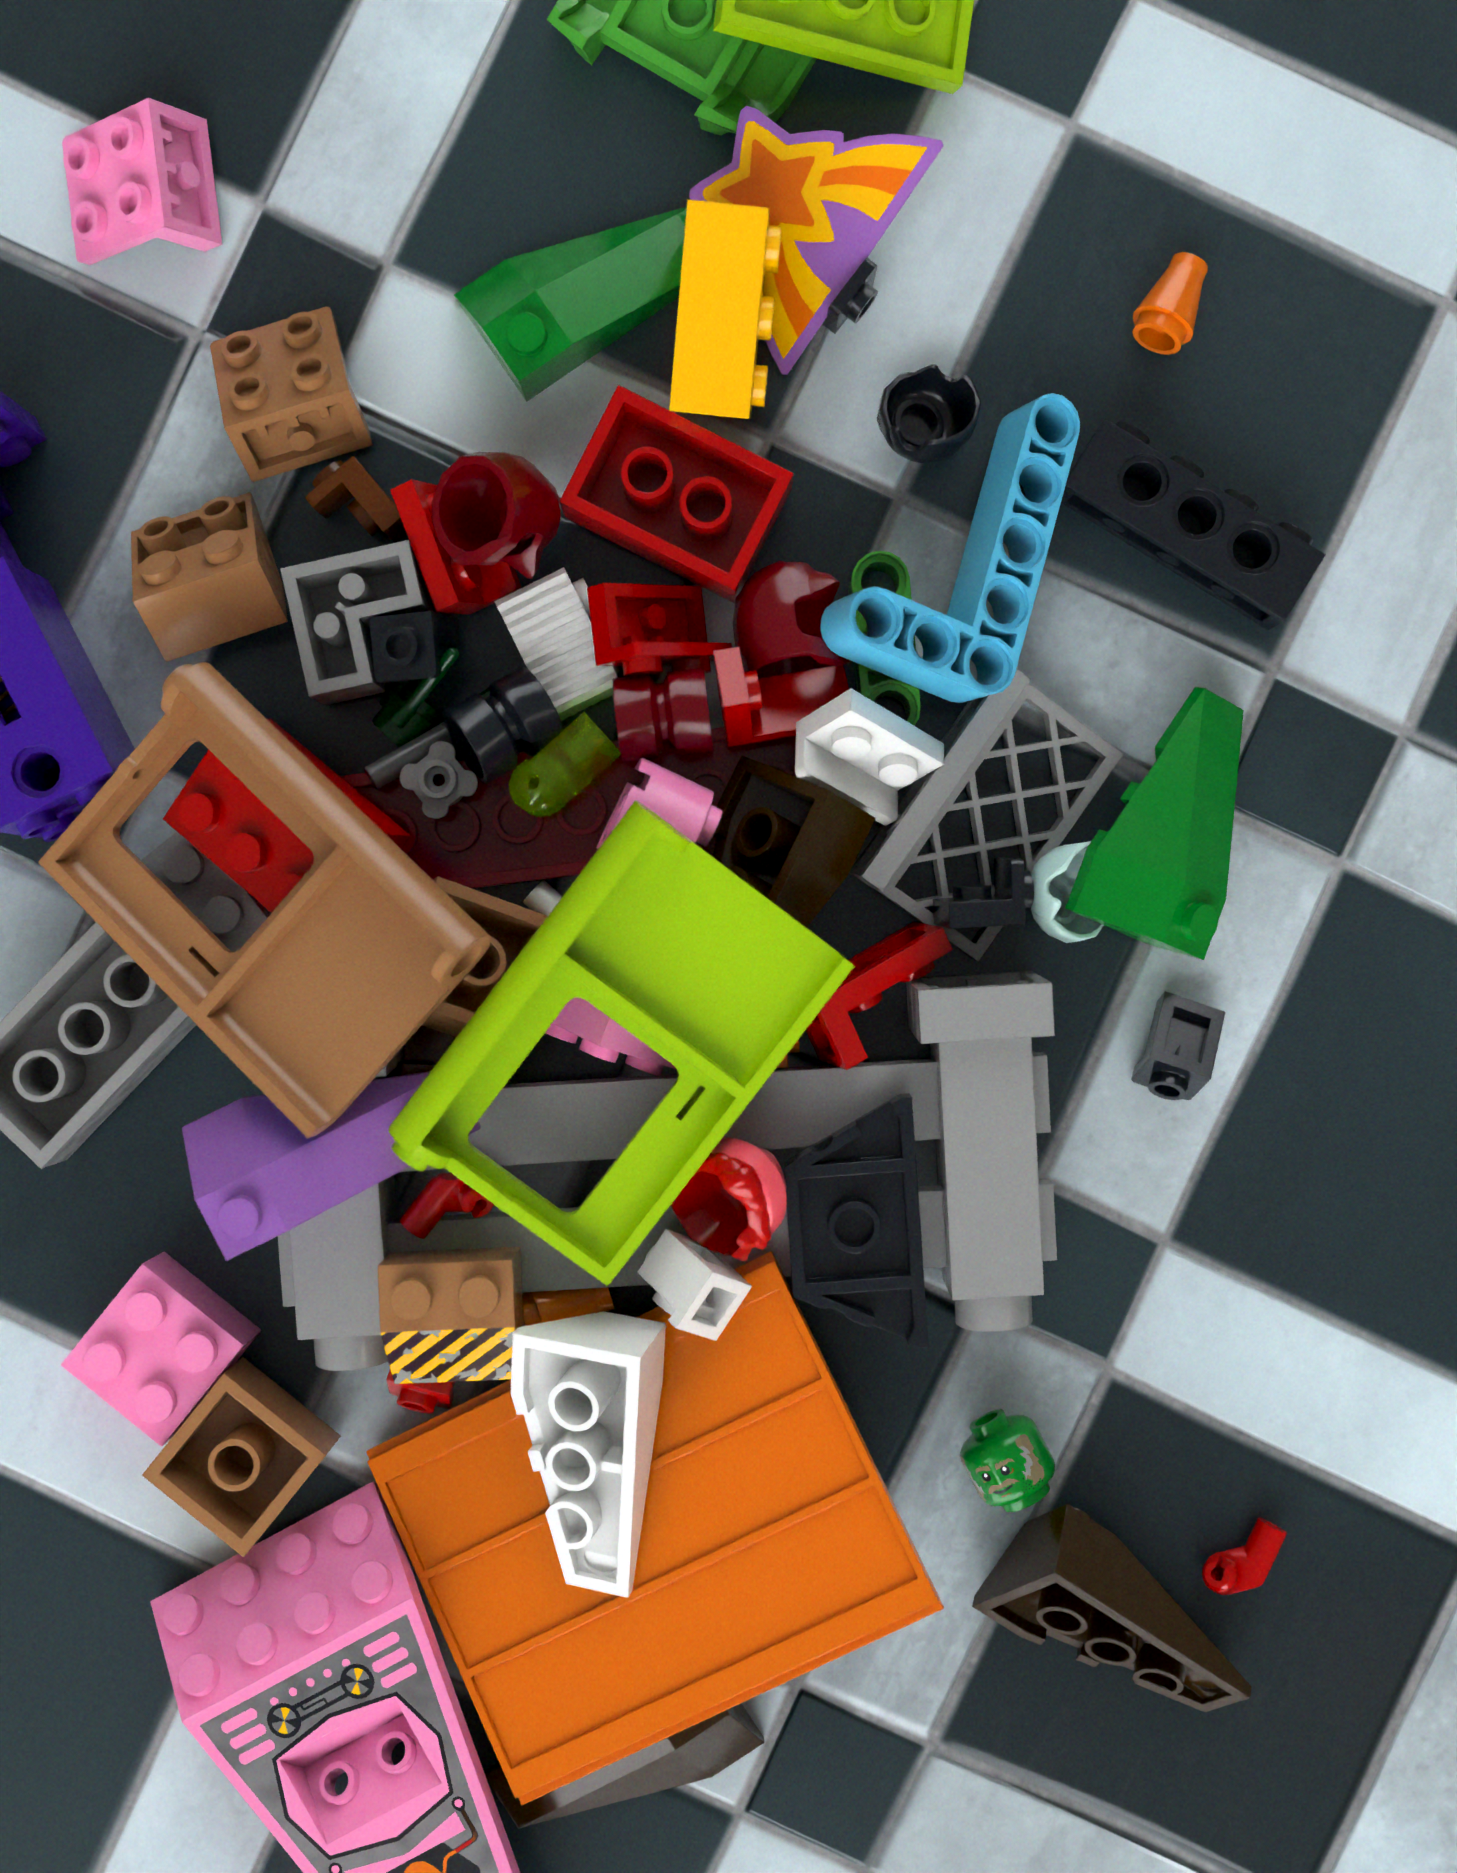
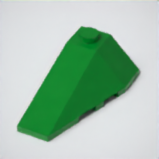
(575, 297)
(1169, 850)

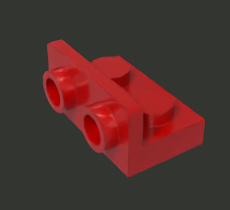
(451, 585)

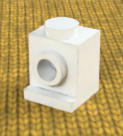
(693, 1284)

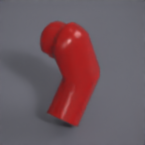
(442, 1195)
(1245, 1565)

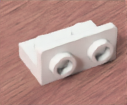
(863, 753)

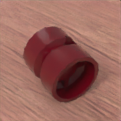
(662, 715)

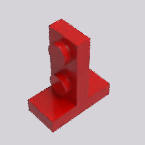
(899, 957)

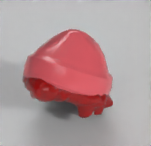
(733, 1199)

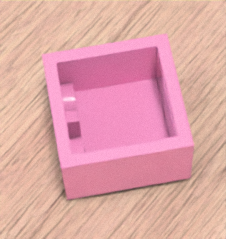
(160, 1347)

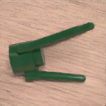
(407, 711)

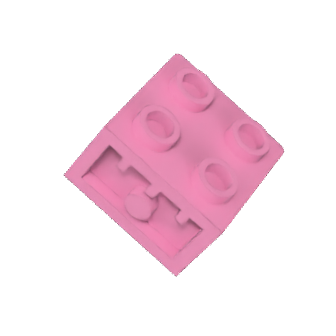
(141, 180)

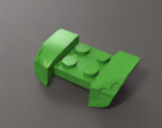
(681, 47)

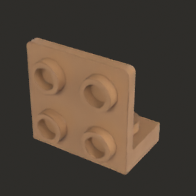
(287, 394)

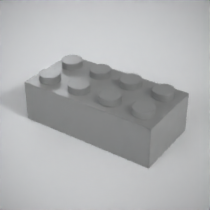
(81, 1046)

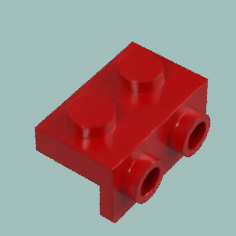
(650, 628)

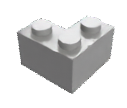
(332, 611)

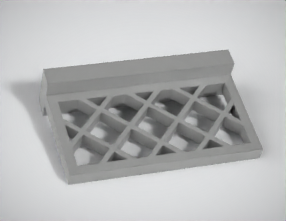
(935, 794)

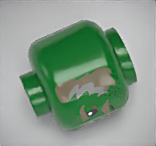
(1007, 1460)

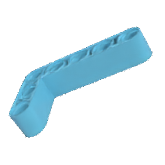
(983, 575)

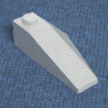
(592, 1421)

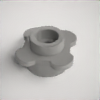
(456, 785)

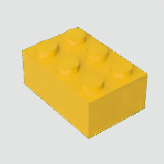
(723, 309)

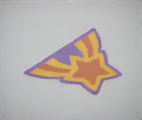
(830, 205)

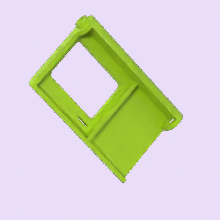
(683, 965)

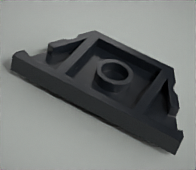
(859, 1223)

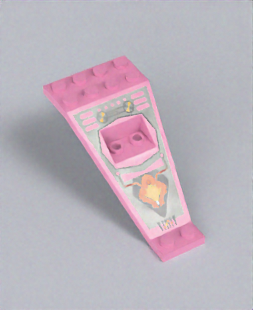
(317, 1668)

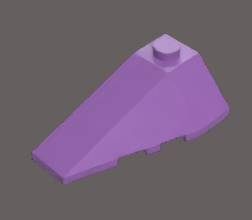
(264, 1176)

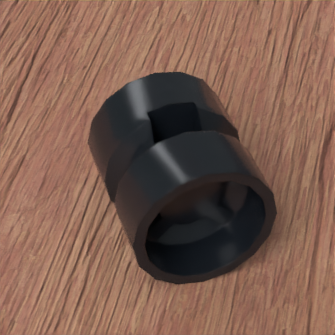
(501, 726)

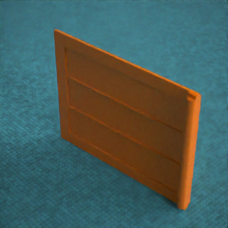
(752, 1565)

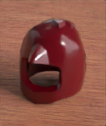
(495, 511)
(781, 620)

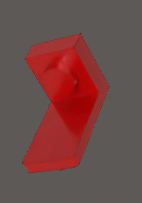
(771, 705)

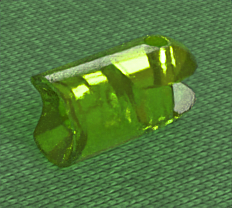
(562, 768)

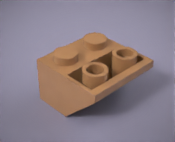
(206, 577)

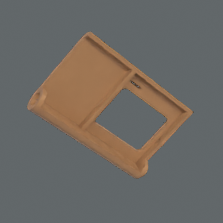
(336, 966)

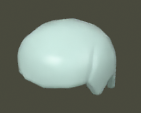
(1053, 882)

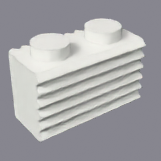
(556, 641)

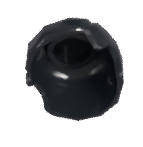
(928, 414)

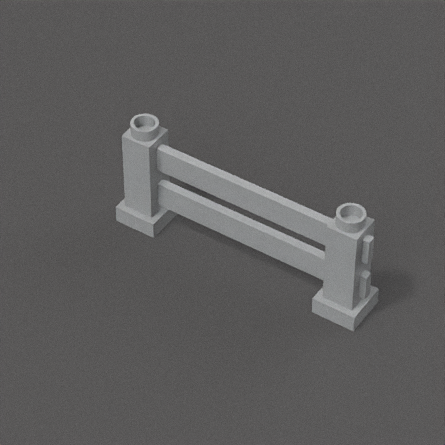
(975, 1097)

